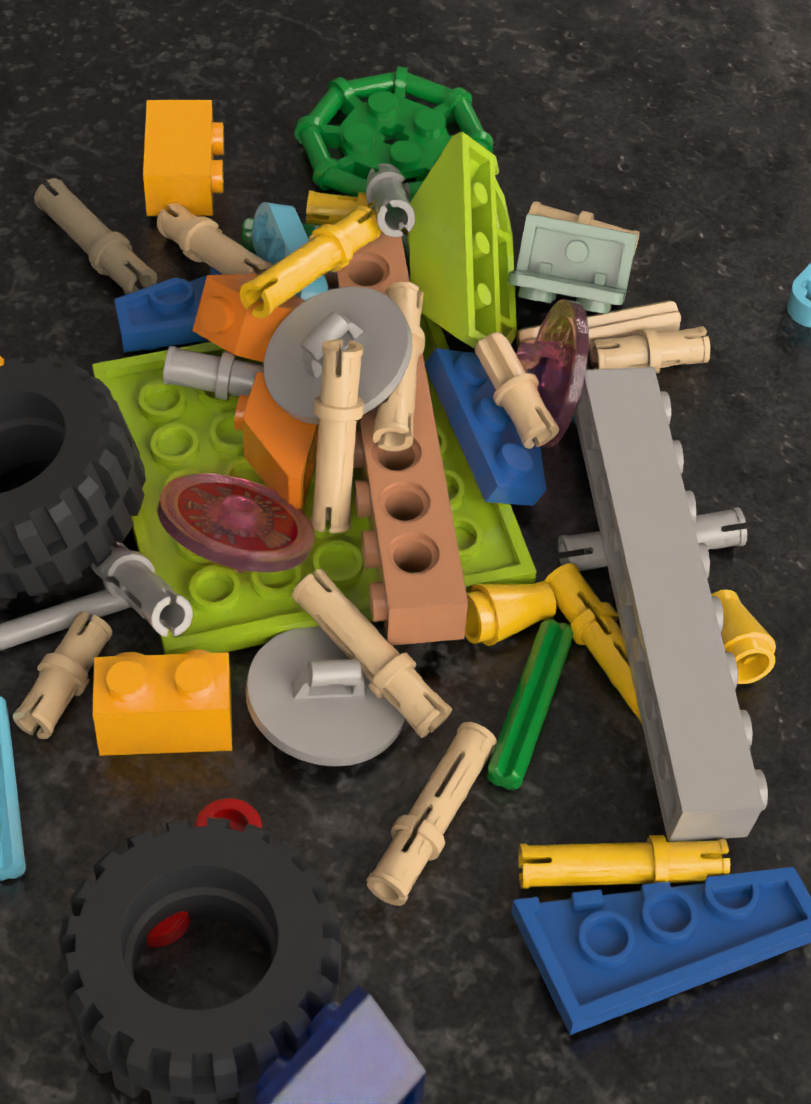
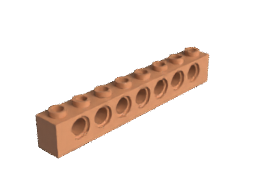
(406, 488)

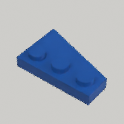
(160, 314)
(485, 431)

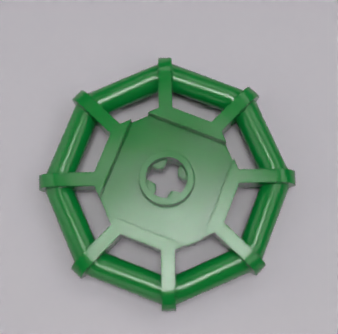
(380, 119)

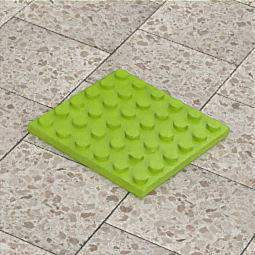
(194, 433)

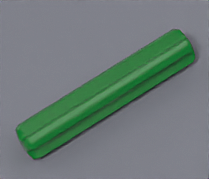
(530, 705)

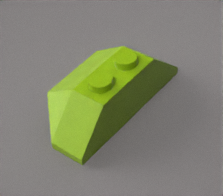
(464, 245)

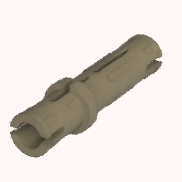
(106, 249)

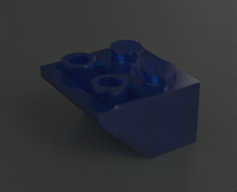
(347, 1060)

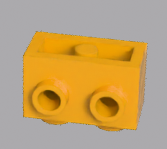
(181, 156)
(162, 703)

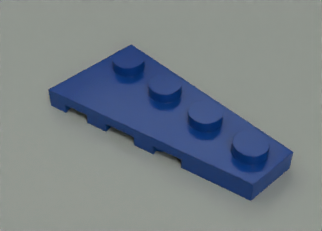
(652, 943)

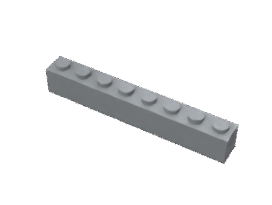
(666, 610)

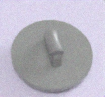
(345, 313)
(317, 701)

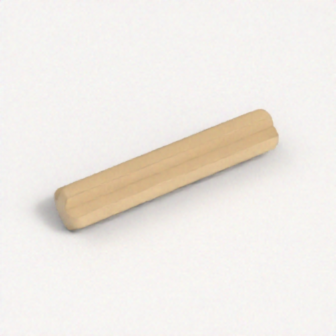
(622, 323)

